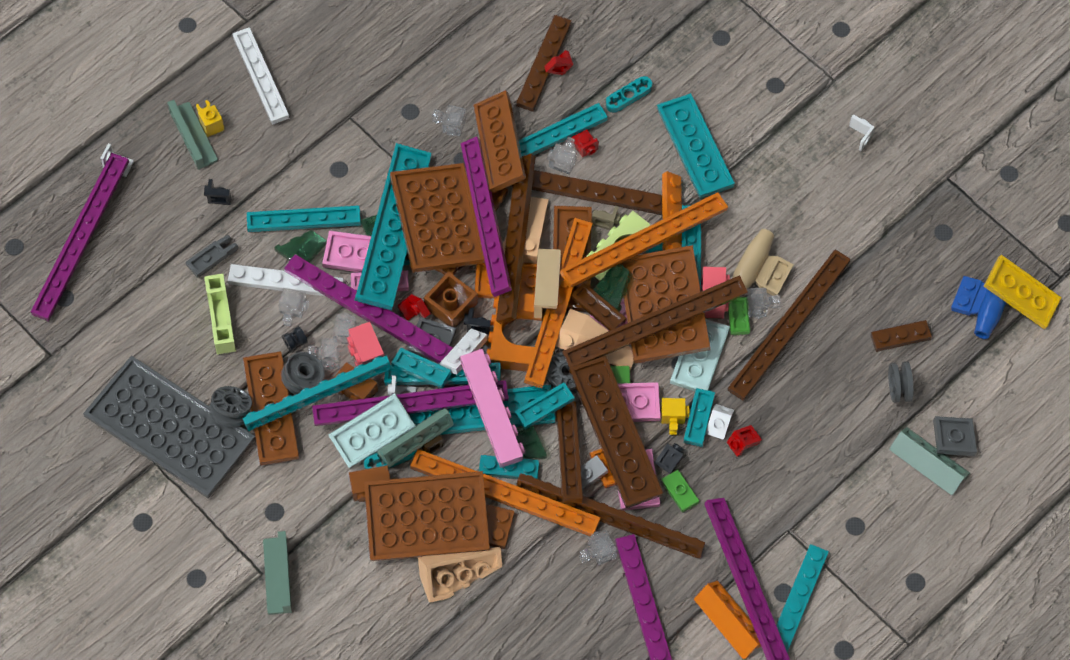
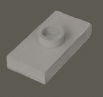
(592, 471)

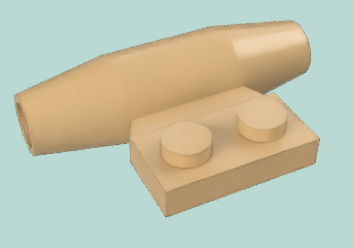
(757, 266)

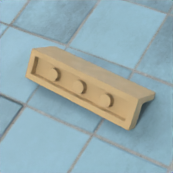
(547, 280)

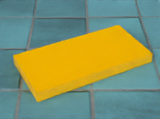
(1022, 291)

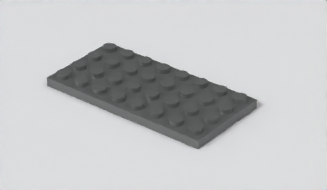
(168, 427)

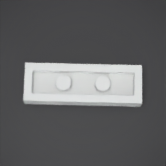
(469, 343)

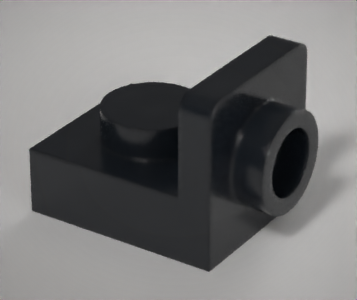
(217, 195)
(480, 324)
(670, 457)

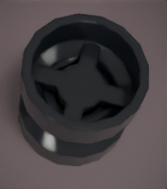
(294, 339)

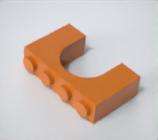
(504, 352)

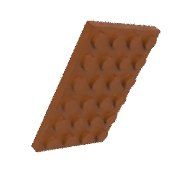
(437, 217)
(656, 283)
(426, 516)

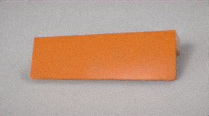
(728, 618)

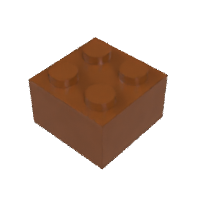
(450, 300)

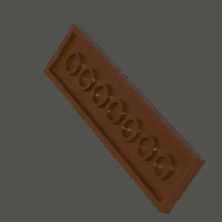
(616, 432)

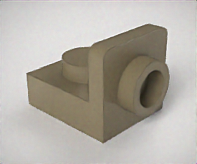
(606, 220)

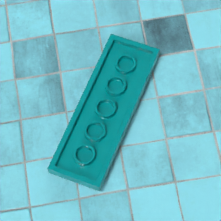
(695, 146)

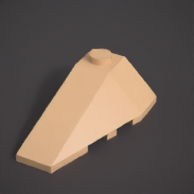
(535, 228)
(582, 327)
(450, 572)

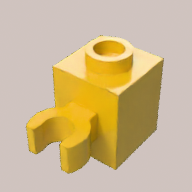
(210, 119)
(673, 413)

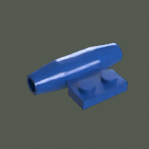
(976, 299)

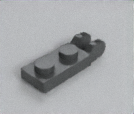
(211, 256)

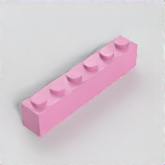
(491, 408)

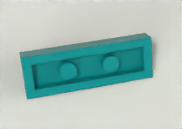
(421, 368)
(544, 405)
(699, 417)
(490, 467)

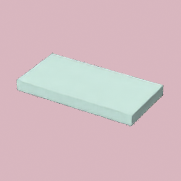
(698, 368)
(371, 430)

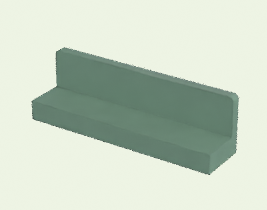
(192, 134)
(416, 437)
(925, 459)
(277, 574)

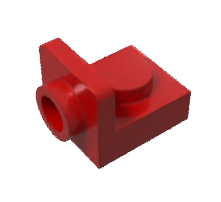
(559, 64)
(585, 143)
(413, 306)
(743, 439)

